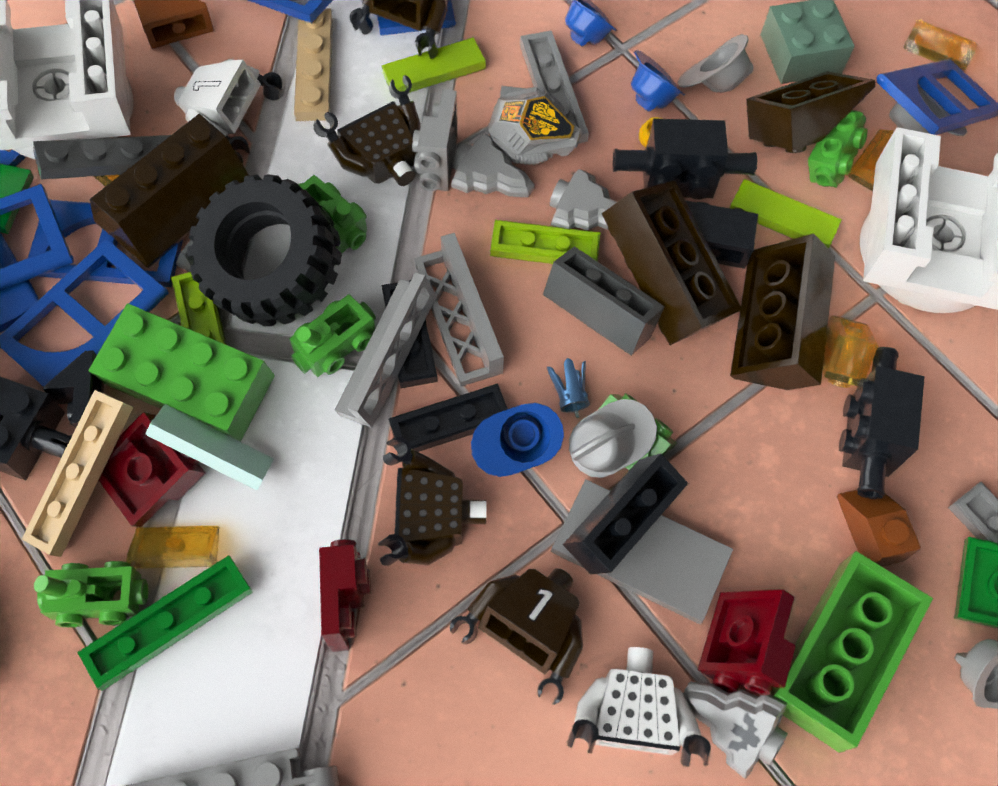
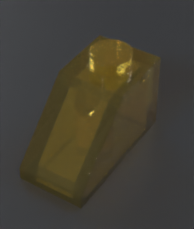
(848, 351)

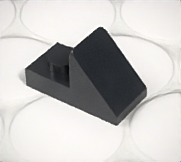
(75, 386)

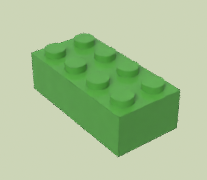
(184, 370)
(851, 651)

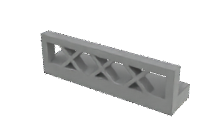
(473, 309)
(386, 351)

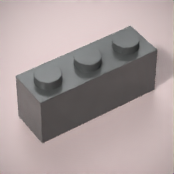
(602, 300)

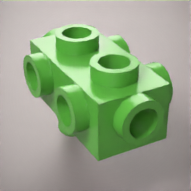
(835, 153)
(347, 217)
(324, 344)
(88, 593)

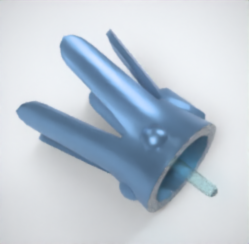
(574, 396)

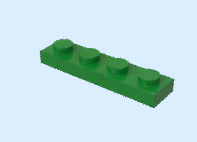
(164, 623)

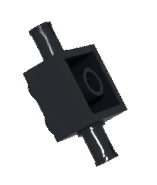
(686, 152)
(881, 422)
(27, 428)

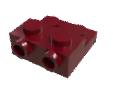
(146, 473)
(342, 587)
(749, 642)

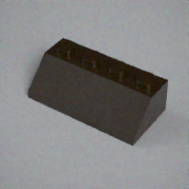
(162, 193)
(671, 260)
(784, 314)

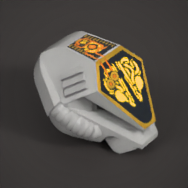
(532, 127)

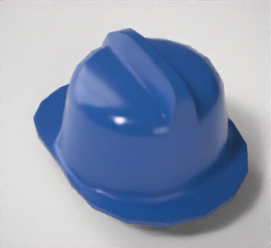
(587, 22)
(652, 84)
(517, 439)

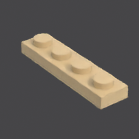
(313, 68)
(77, 474)

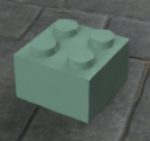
(806, 39)

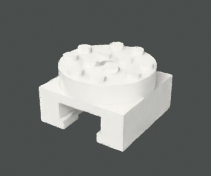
(64, 78)
(931, 229)

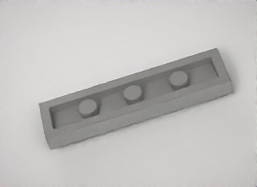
(550, 74)

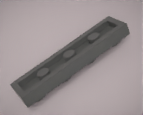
(91, 156)

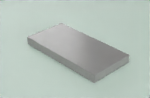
(665, 566)

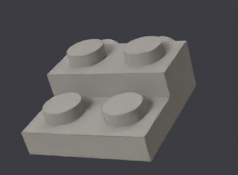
(437, 144)

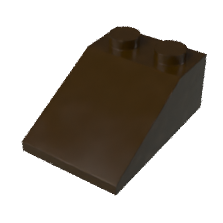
(804, 110)

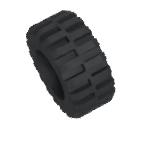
(229, 226)

